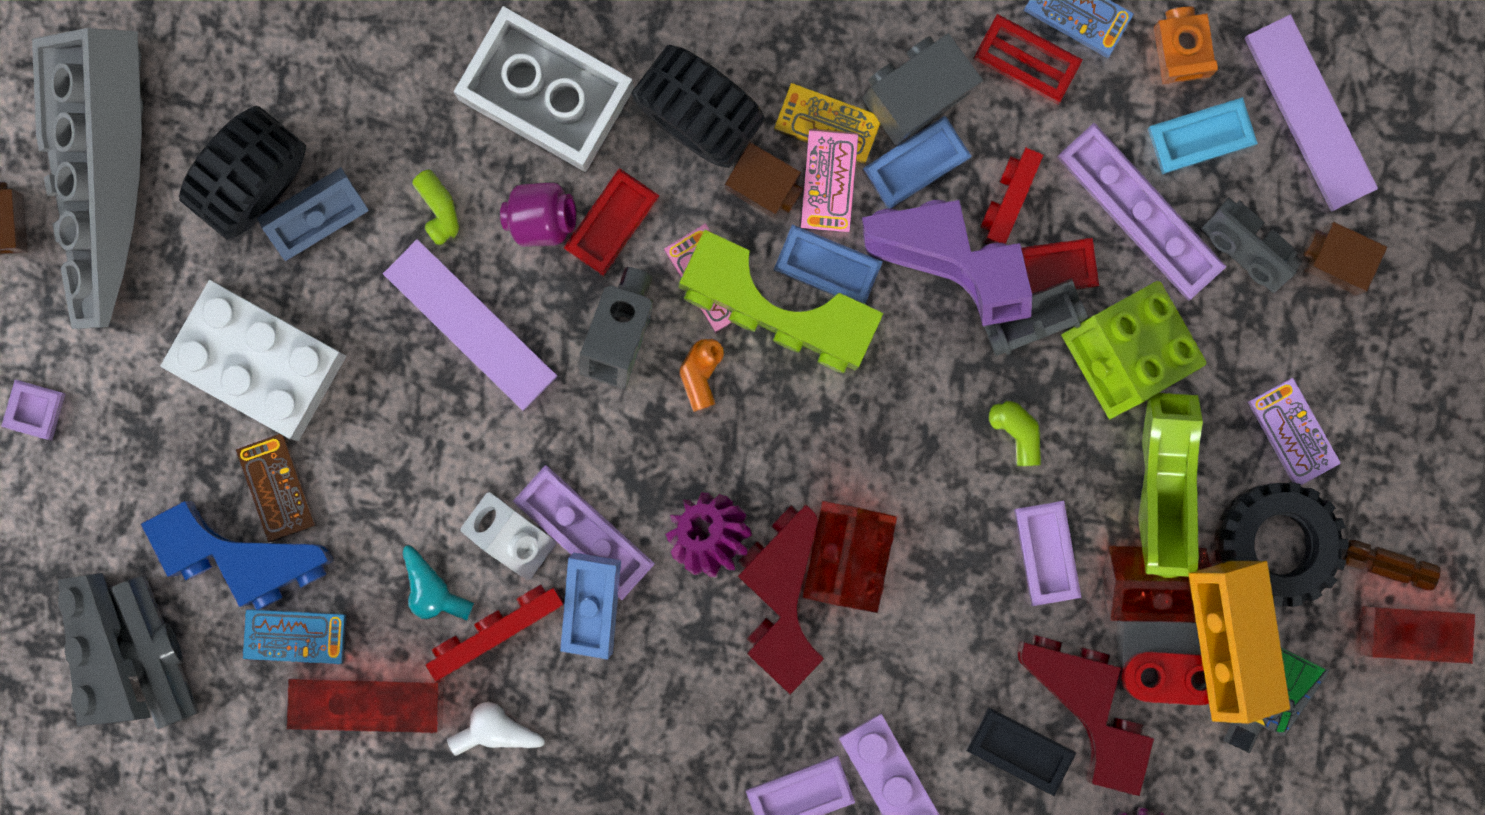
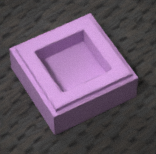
(33, 410)

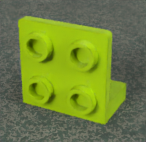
(1134, 349)

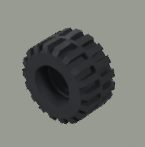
(698, 106)
(242, 172)
(1319, 526)

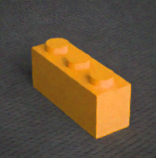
(1239, 641)

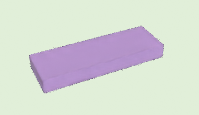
(580, 526)

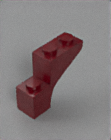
(777, 578)
(1087, 689)

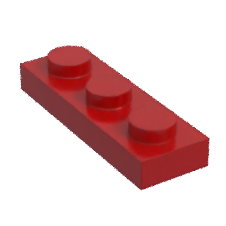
(493, 631)

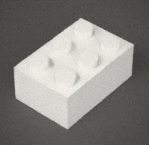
(544, 89)
(253, 361)

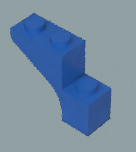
(250, 569)

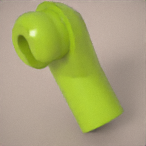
(440, 203)
(1022, 427)

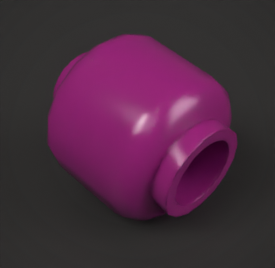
(538, 214)

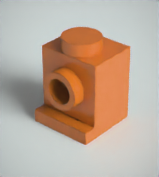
(1180, 63)

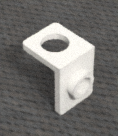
(509, 538)

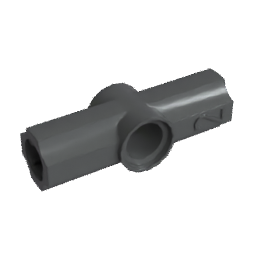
(153, 652)

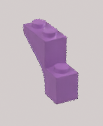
(937, 243)

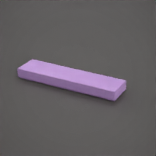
(1311, 113)
(1141, 211)
(470, 325)

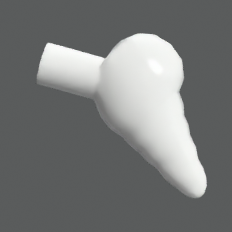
(494, 730)

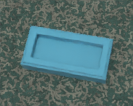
(1202, 135)

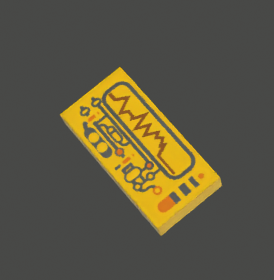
(811, 110)

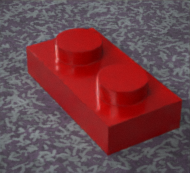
(1018, 178)

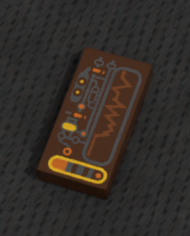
(276, 487)

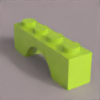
(722, 277)

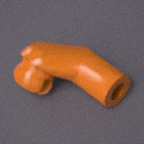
(697, 369)

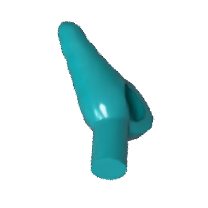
(429, 591)

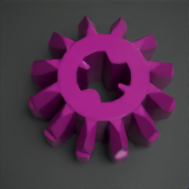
(726, 532)

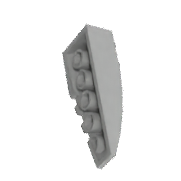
(92, 134)

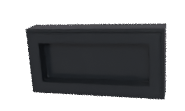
(1021, 751)

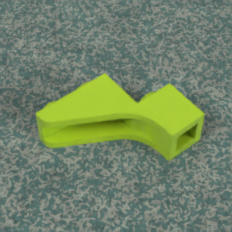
(1170, 485)

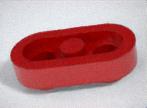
(1173, 680)

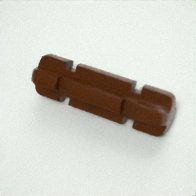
(1392, 565)

